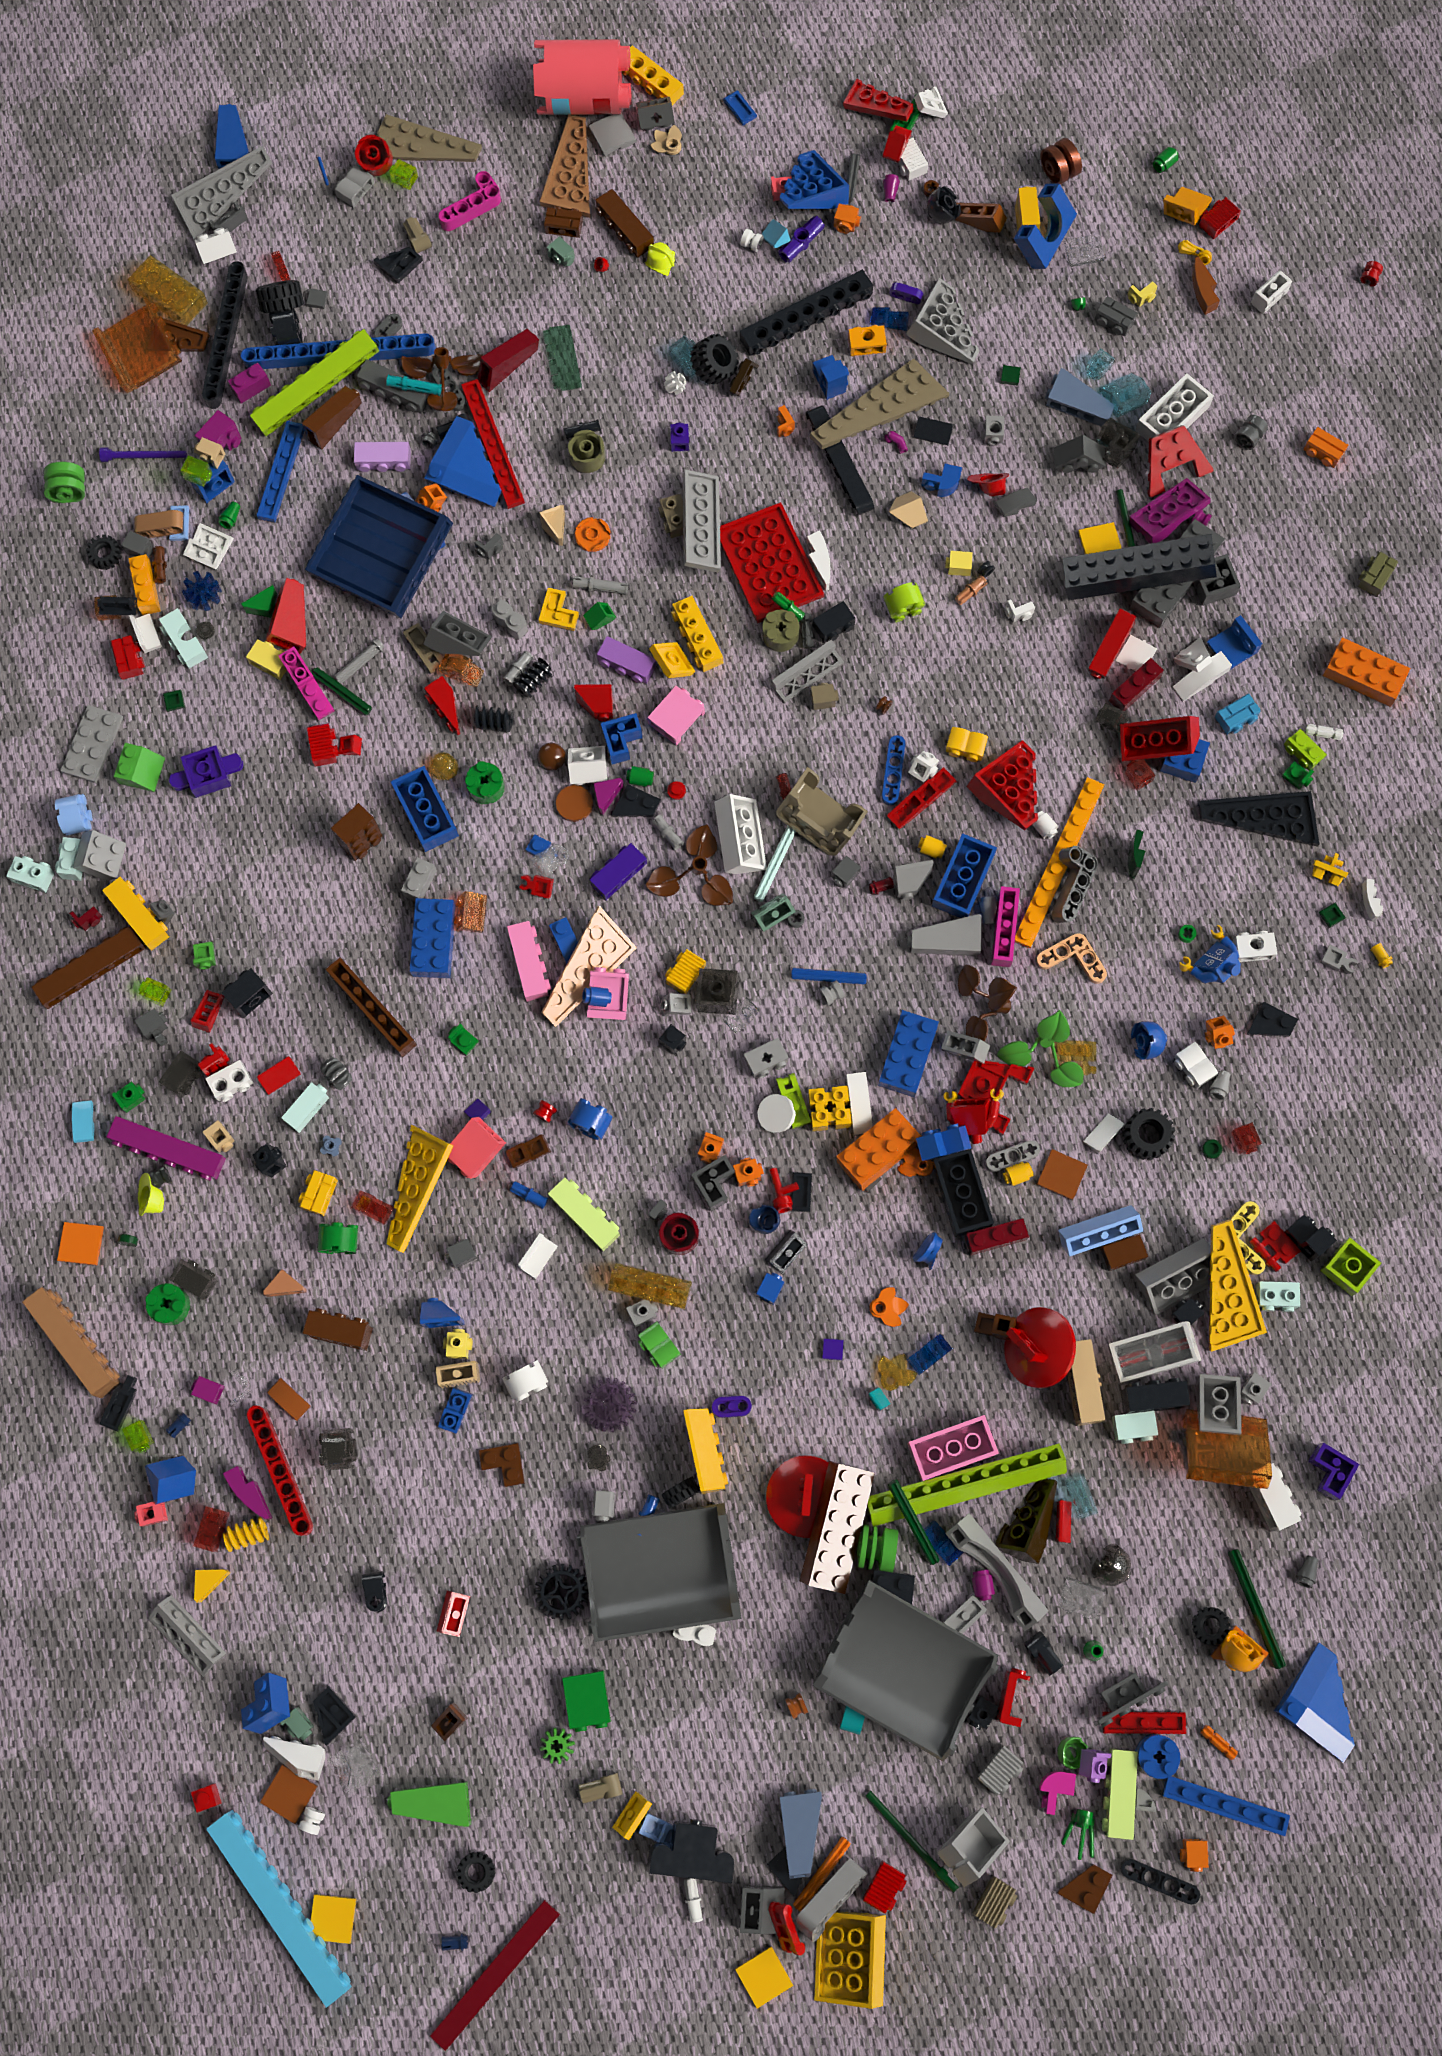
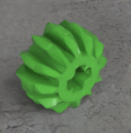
(552, 1751)

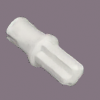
(693, 1900)

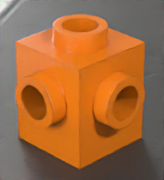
(431, 497)
(1219, 1032)
(748, 1179)

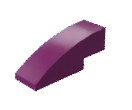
(247, 1492)

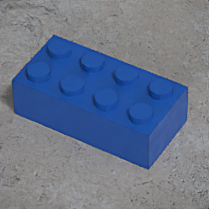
(424, 808)
(964, 876)
(432, 938)
(908, 1053)

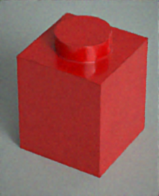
(206, 1797)

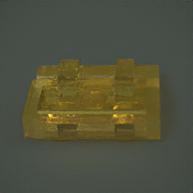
(1078, 1051)

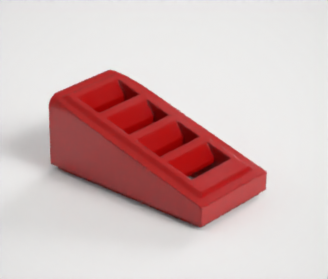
(202, 1025)

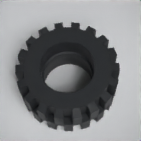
(279, 296)
(725, 359)
(1142, 1148)

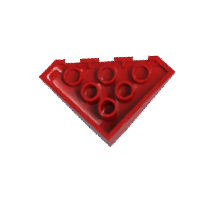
(1008, 785)

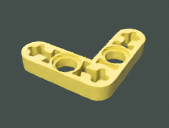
(1248, 1251)

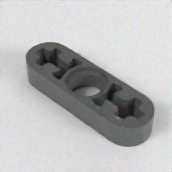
(449, 381)

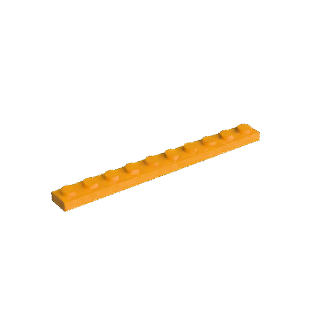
(1055, 869)

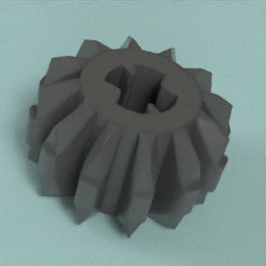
(336, 1073)

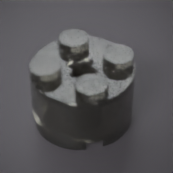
(337, 1449)

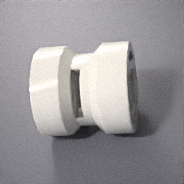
(751, 240)
(311, 1820)

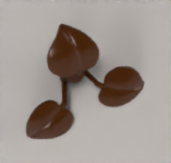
(418, 368)
(704, 845)
(999, 999)

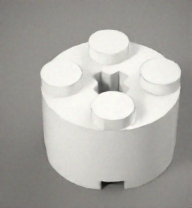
(525, 1380)

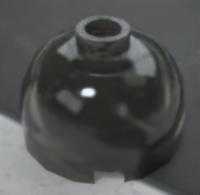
(1115, 1563)

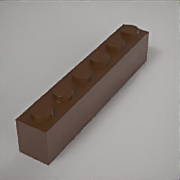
(88, 967)
(371, 1007)

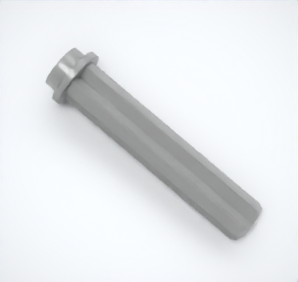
(359, 661)

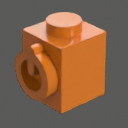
(846, 218)

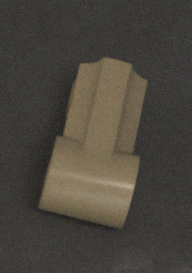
(418, 238)
(605, 1788)

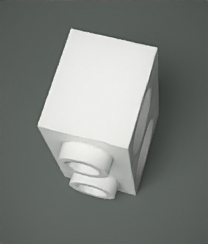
(228, 1077)

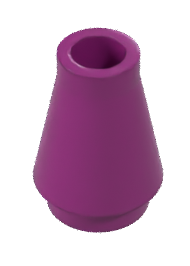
(890, 186)

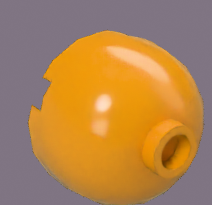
(1241, 1652)

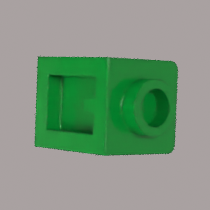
(1298, 775)
(462, 1039)

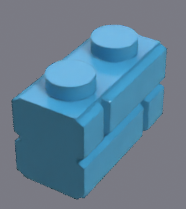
(1238, 714)

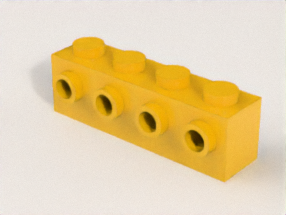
(697, 633)
(135, 913)

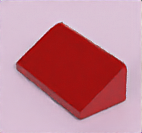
(278, 1075)
(1063, 1521)
(453, 1613)

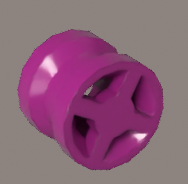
(1202, 517)

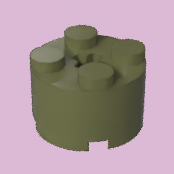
(586, 451)
(784, 621)

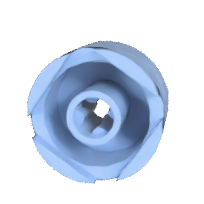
(73, 814)

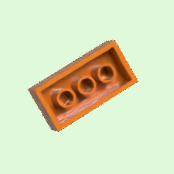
(1366, 672)
(878, 1149)

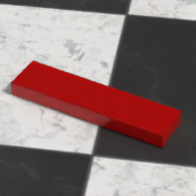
(1147, 1723)

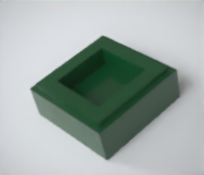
(1010, 375)
(174, 700)
(1332, 915)

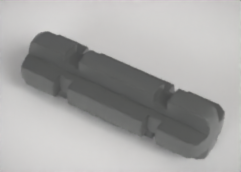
(807, 631)

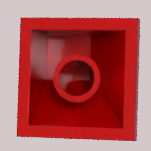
(596, 700)

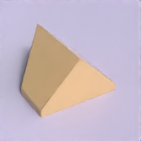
(909, 509)
(553, 523)

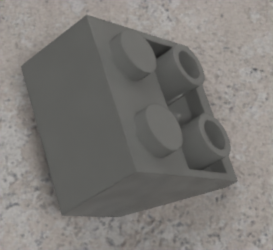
(754, 1908)

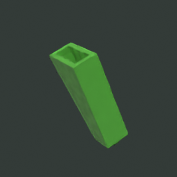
(434, 1803)

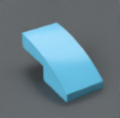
(82, 1121)

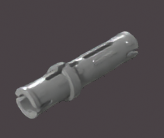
(600, 585)

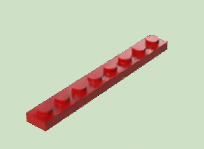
(493, 443)

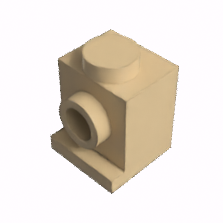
(210, 452)
(214, 1132)

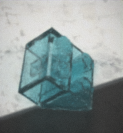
(1126, 394)

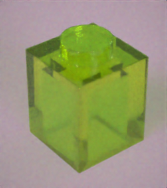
(403, 174)
(196, 471)
(154, 991)
(138, 1436)

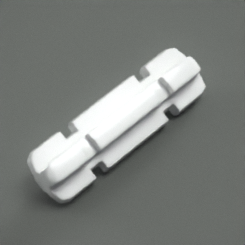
(1323, 731)

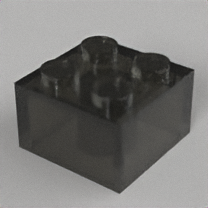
(717, 991)

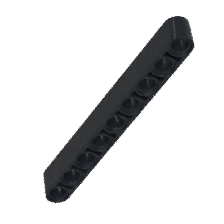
(226, 342)

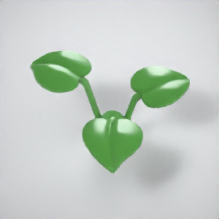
(1049, 1029)

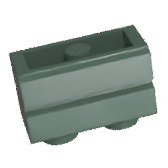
(773, 912)

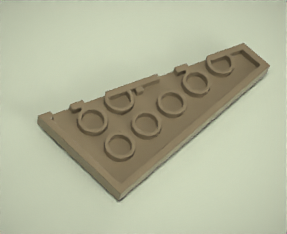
(422, 143)

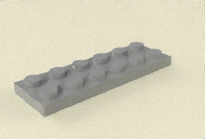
(701, 521)

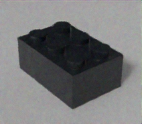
(1155, 1396)

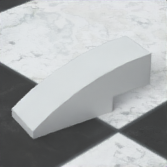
(819, 558)
(1197, 681)
(859, 1102)

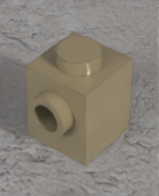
(823, 696)

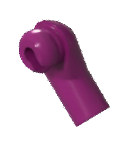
(898, 439)

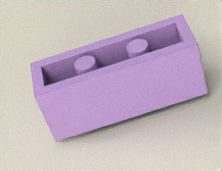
(382, 456)

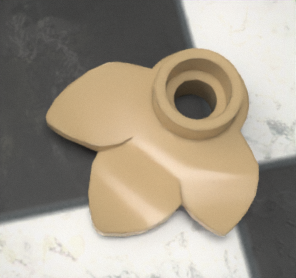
(665, 140)

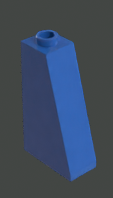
(230, 136)

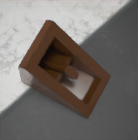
(449, 1721)

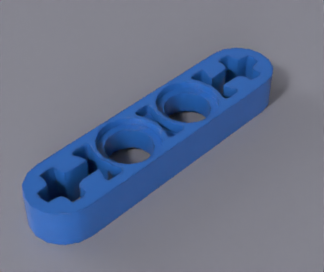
(893, 770)

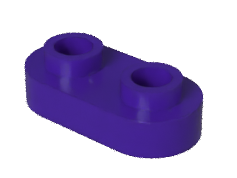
(731, 1406)

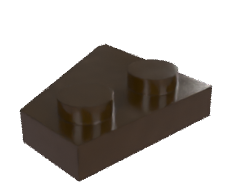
(740, 381)

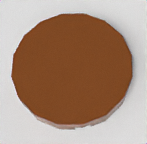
(574, 803)

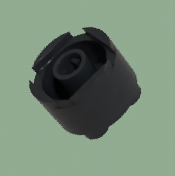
(285, 327)

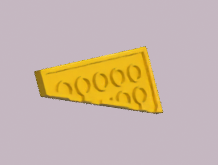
(1233, 1303)

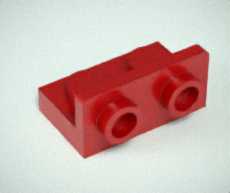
(213, 1063)

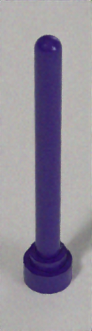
(107, 454)

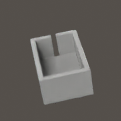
(973, 1847)

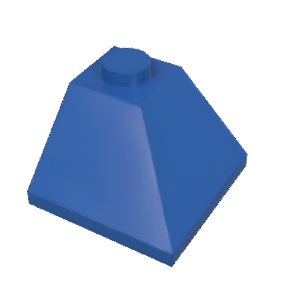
(437, 1314)

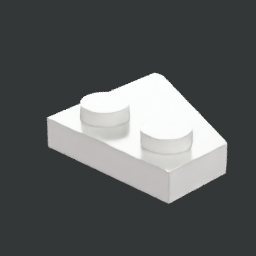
(931, 103)
(1194, 656)

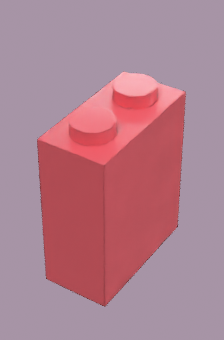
(475, 1147)

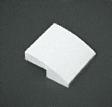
(205, 554)

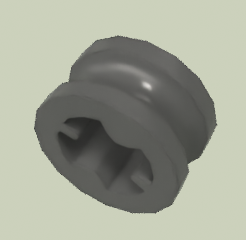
(797, 924)

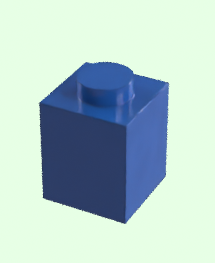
(770, 1288)

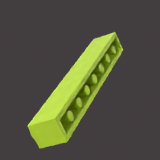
(315, 382)

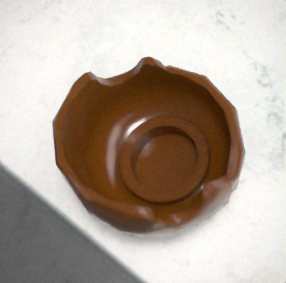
(551, 756)

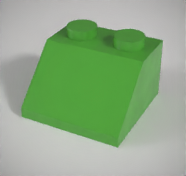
(139, 767)

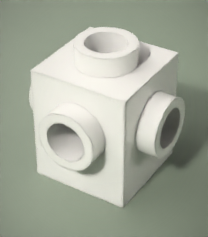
(924, 766)

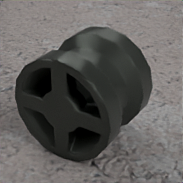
(160, 1176)

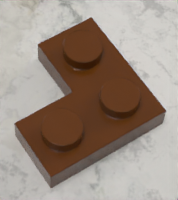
(506, 1457)

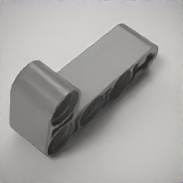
(829, 1899)

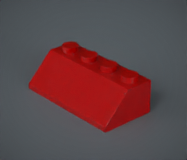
(1159, 738)

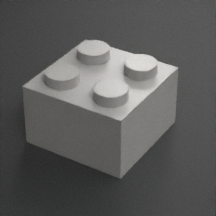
(99, 855)

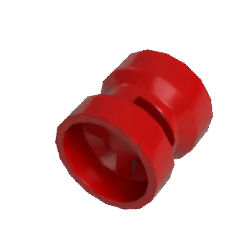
(1372, 272)

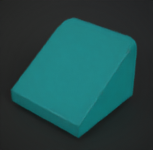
(879, 1399)

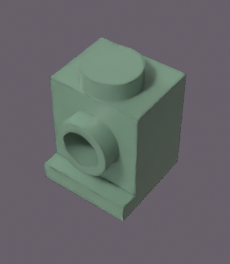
(561, 252)
(298, 1724)

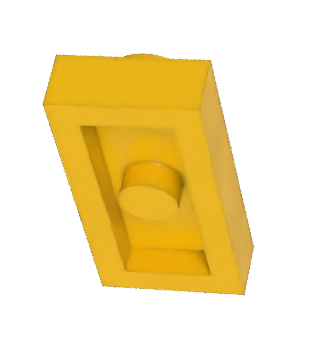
(632, 1815)

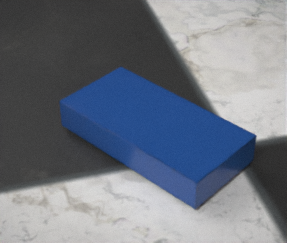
(740, 107)

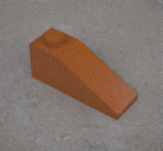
(982, 216)

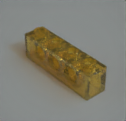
(650, 1286)

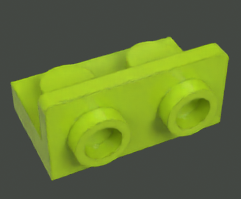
(1304, 749)

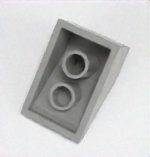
(1219, 1404)

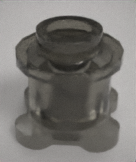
(598, 1457)

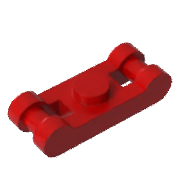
(785, 1928)

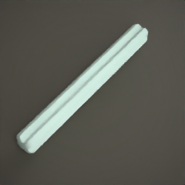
(774, 864)

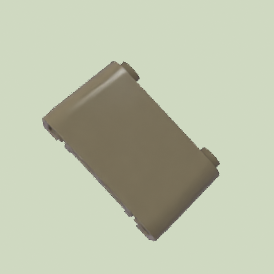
(819, 815)

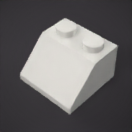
(587, 765)

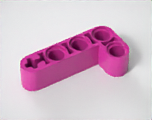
(486, 197)

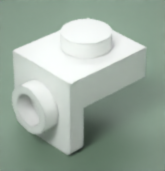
(1022, 612)

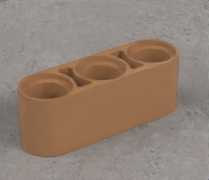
(159, 523)

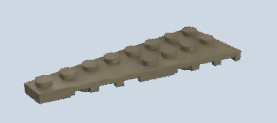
(892, 398)

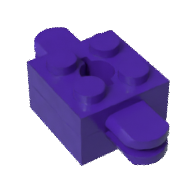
(204, 764)

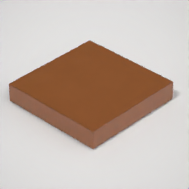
(1062, 1174)
(288, 1794)

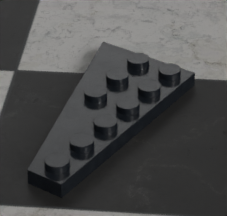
(1275, 815)

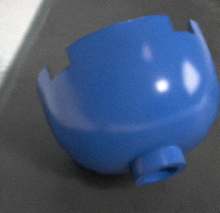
(1149, 1039)

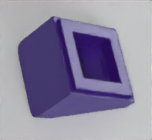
(477, 1109)

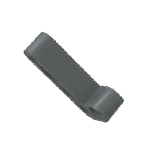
(1065, 908)

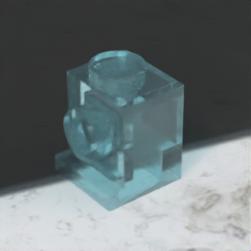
(1099, 364)

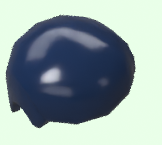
(764, 1212)

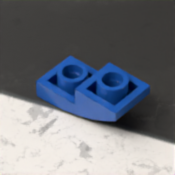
(455, 1410)

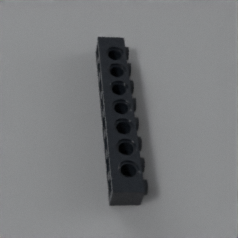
(796, 312)

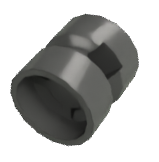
(1251, 432)

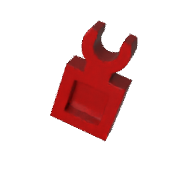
(540, 885)

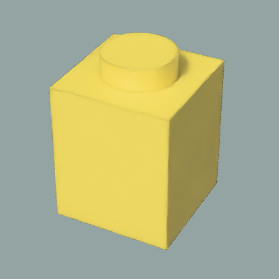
(959, 563)

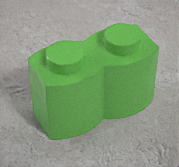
(659, 1345)

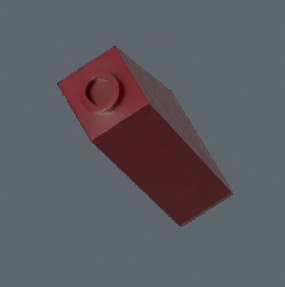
(506, 358)

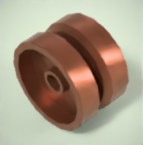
(1061, 161)

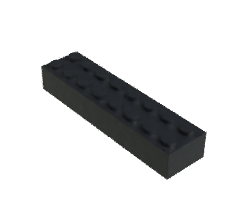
(1139, 567)

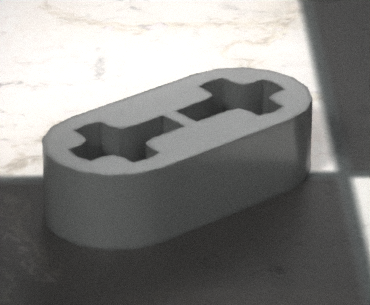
(387, 327)

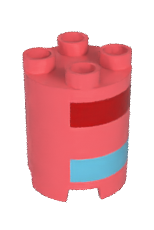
(582, 77)

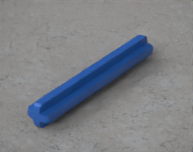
(828, 976)

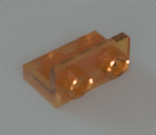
(470, 912)

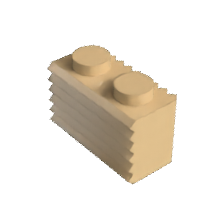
(457, 1374)

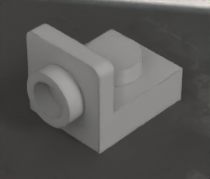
(676, 1004)

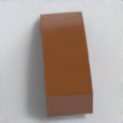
(1204, 287)

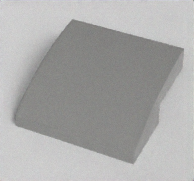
(612, 133)

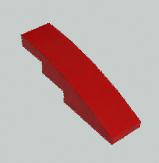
(921, 798)

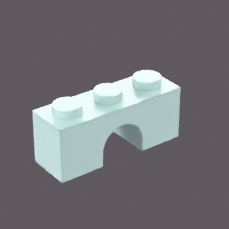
(175, 626)

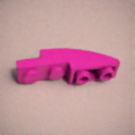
(306, 683)

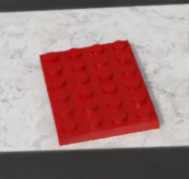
(769, 560)

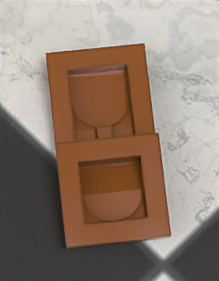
(288, 1399)

